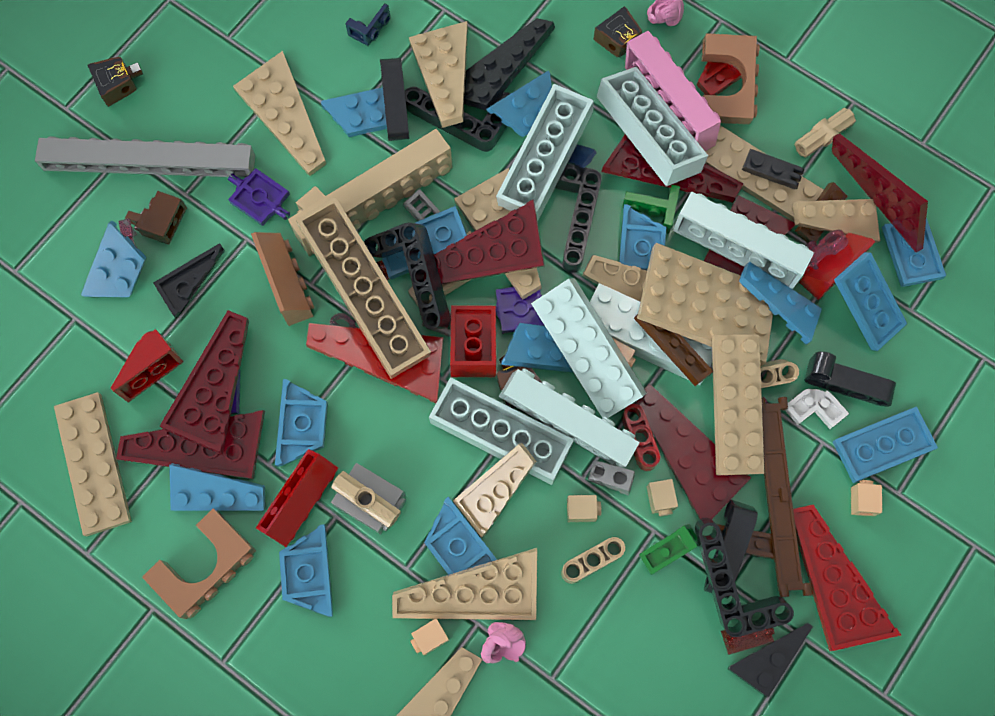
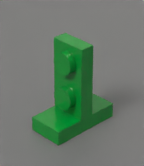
(655, 206)
(669, 549)

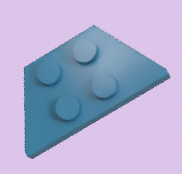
(523, 105)
(358, 112)
(638, 238)
(115, 266)
(535, 348)
(300, 423)
(456, 542)
(307, 573)

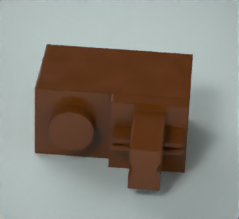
(160, 219)

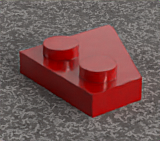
(717, 77)

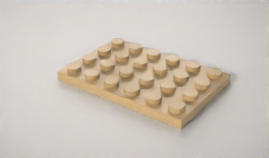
(701, 300)

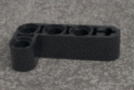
(394, 99)
(828, 375)
(736, 536)

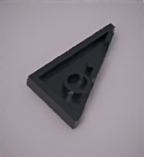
(182, 283)
(766, 666)

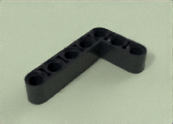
(473, 136)
(581, 211)
(417, 268)
(727, 587)

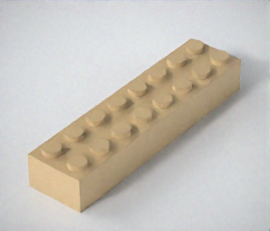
(387, 182)
(363, 287)

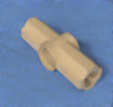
(823, 132)
(354, 490)

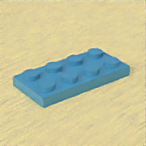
(442, 229)
(870, 301)
(884, 444)

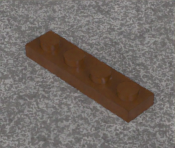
(678, 351)

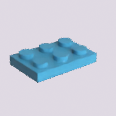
(910, 266)

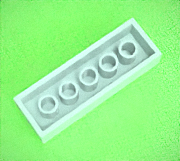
(651, 126)
(546, 150)
(742, 239)
(618, 315)
(589, 348)
(568, 418)
(499, 428)

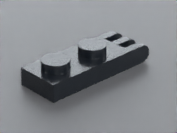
(773, 169)

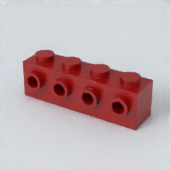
(297, 498)

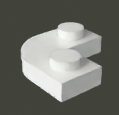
(816, 401)

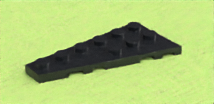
(496, 71)

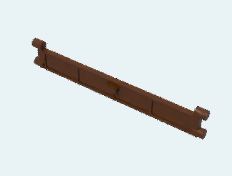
(780, 502)

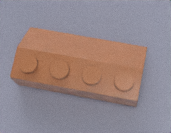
(283, 277)

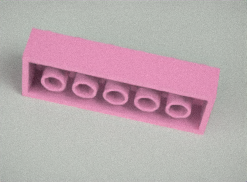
(673, 88)

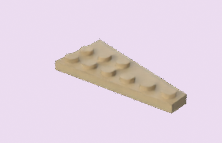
(443, 67)
(277, 103)
(480, 208)
(489, 591)

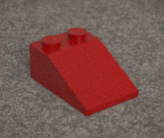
(473, 341)
(146, 364)

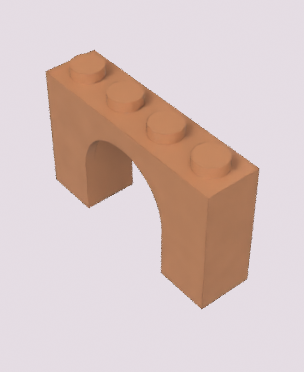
(742, 54)
(186, 597)

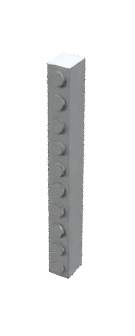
(145, 157)

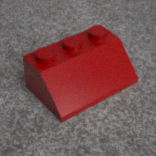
(822, 279)

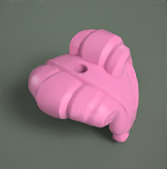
(666, 12)
(503, 641)

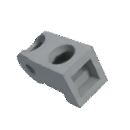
(612, 477)

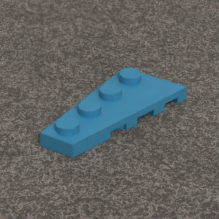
(782, 300)
(204, 491)

